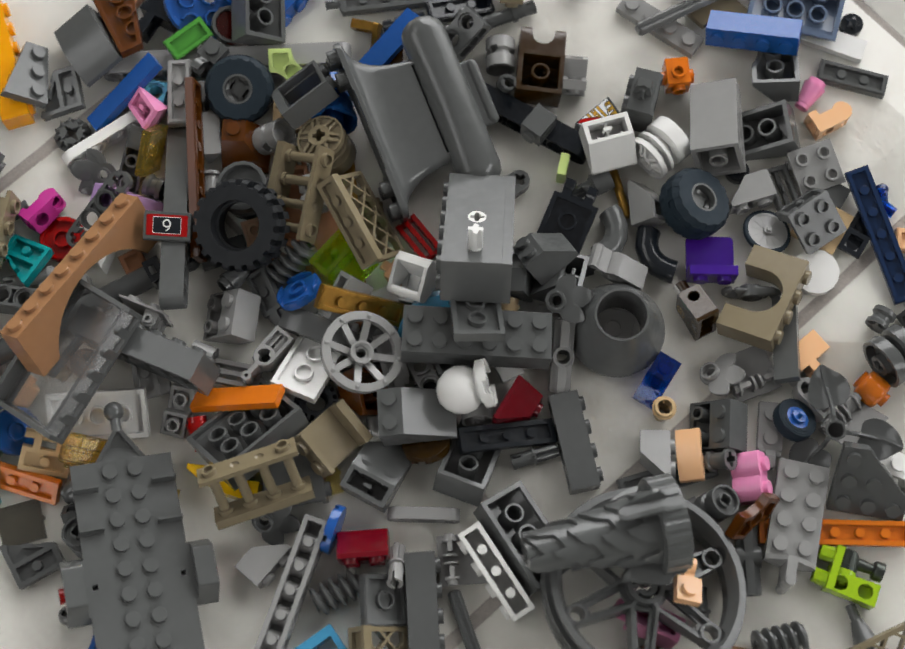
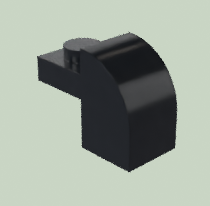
(154, 16)

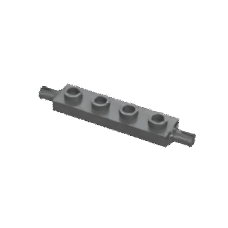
(357, 7)

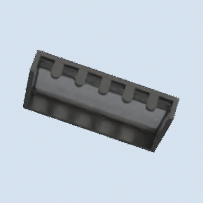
(89, 343)

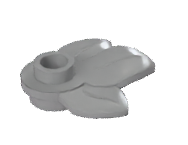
(722, 374)

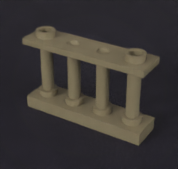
(283, 177)
(263, 502)

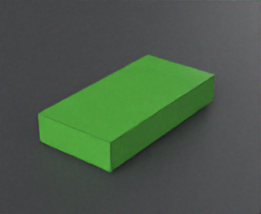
(187, 38)

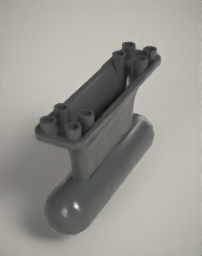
(420, 111)

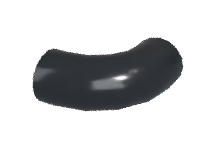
(650, 255)

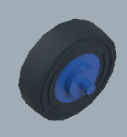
(794, 420)

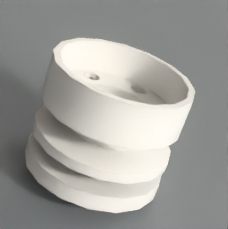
(661, 147)

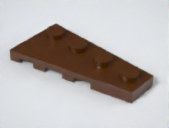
(122, 24)

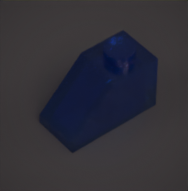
(657, 379)

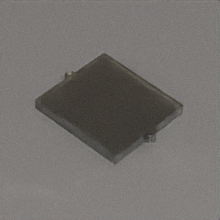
(22, 523)

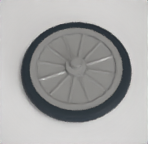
(766, 230)

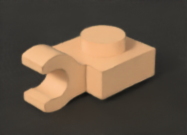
(688, 589)

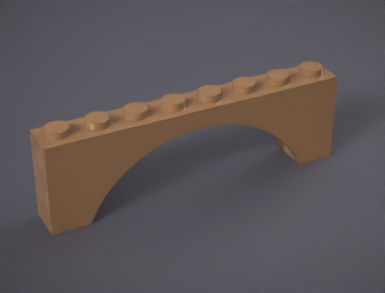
(36, 325)

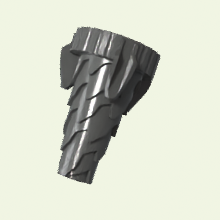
(636, 530)

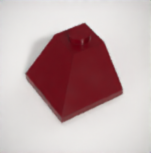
(519, 404)

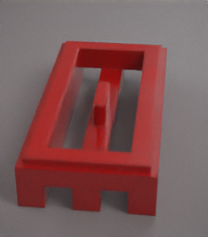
(413, 219)

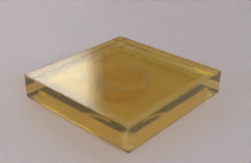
(151, 150)

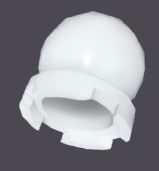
(465, 388)

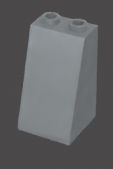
(717, 127)

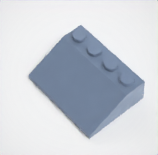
(819, 17)

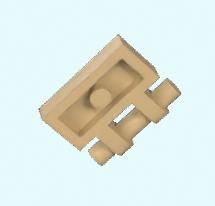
(41, 459)

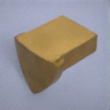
(368, 27)

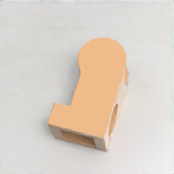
(828, 121)

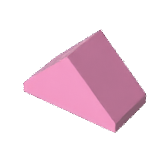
(147, 108)

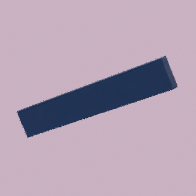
(878, 230)

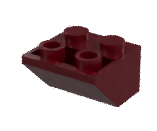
(363, 547)

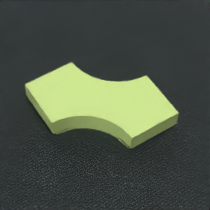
(282, 62)

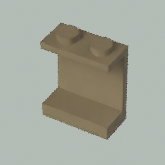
(331, 438)

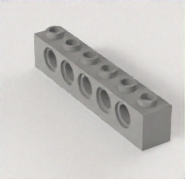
(293, 585)

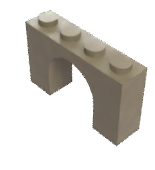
(766, 327)

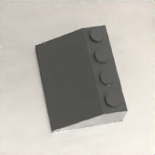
(243, 431)

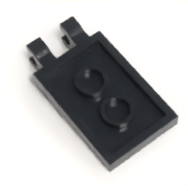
(570, 214)

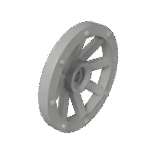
(363, 347)

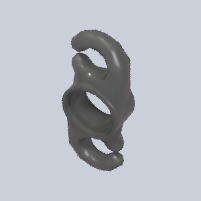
(751, 292)

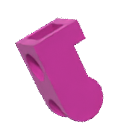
(43, 210)

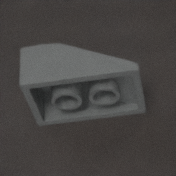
(770, 131)
(413, 416)
(465, 475)

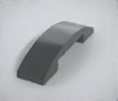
(312, 327)

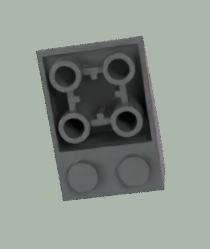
(376, 474)

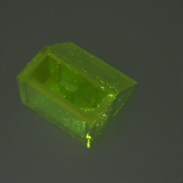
(337, 256)

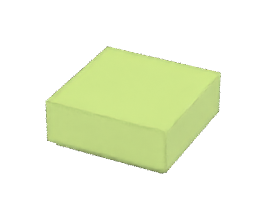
(562, 168)

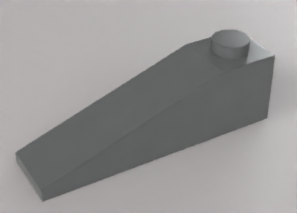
(776, 76)

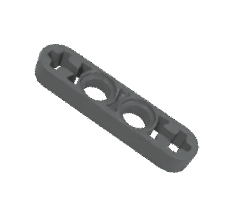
(95, 203)

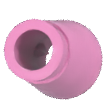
(810, 93)

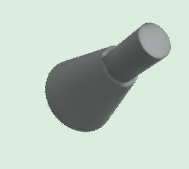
(859, 628)

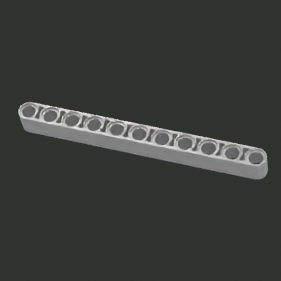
(302, 53)

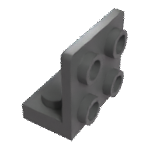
(813, 219)

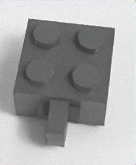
(642, 97)

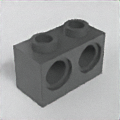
(467, 37)

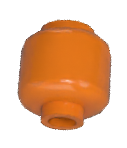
(872, 389)

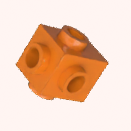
(677, 75)

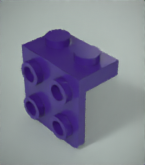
(710, 261)

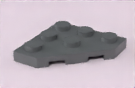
(864, 485)

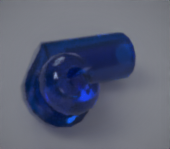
(883, 192)

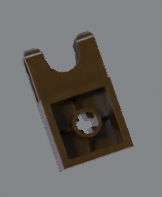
(540, 69)

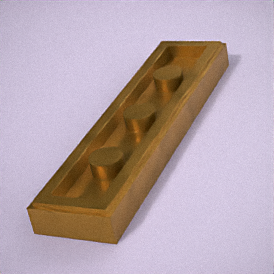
(343, 301)

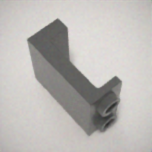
(321, 487)

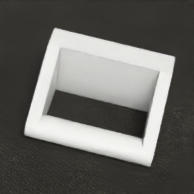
(408, 263)

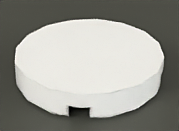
(824, 272)

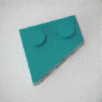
(27, 258)

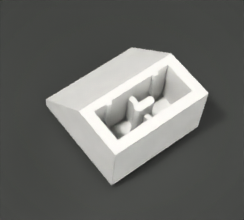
(608, 143)

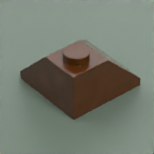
(238, 144)
(360, 403)

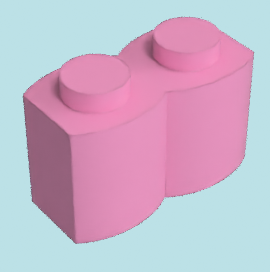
(750, 476)

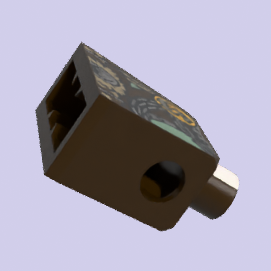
(696, 309)

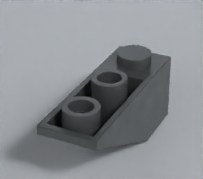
(130, 157)

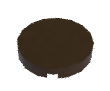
(426, 451)

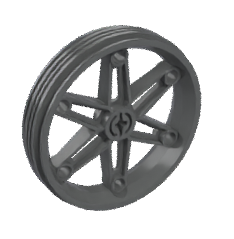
(716, 547)

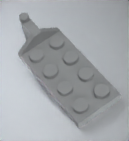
(796, 520)

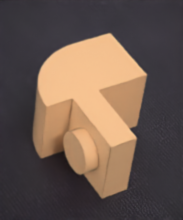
(811, 349)

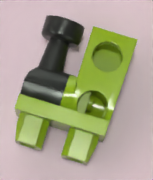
(841, 576)

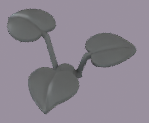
(831, 389)

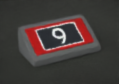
(168, 226)

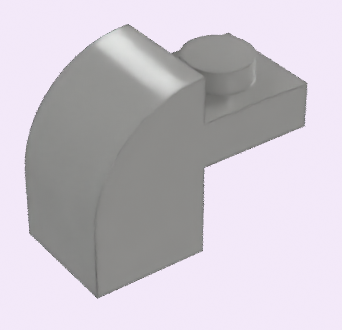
(574, 75)

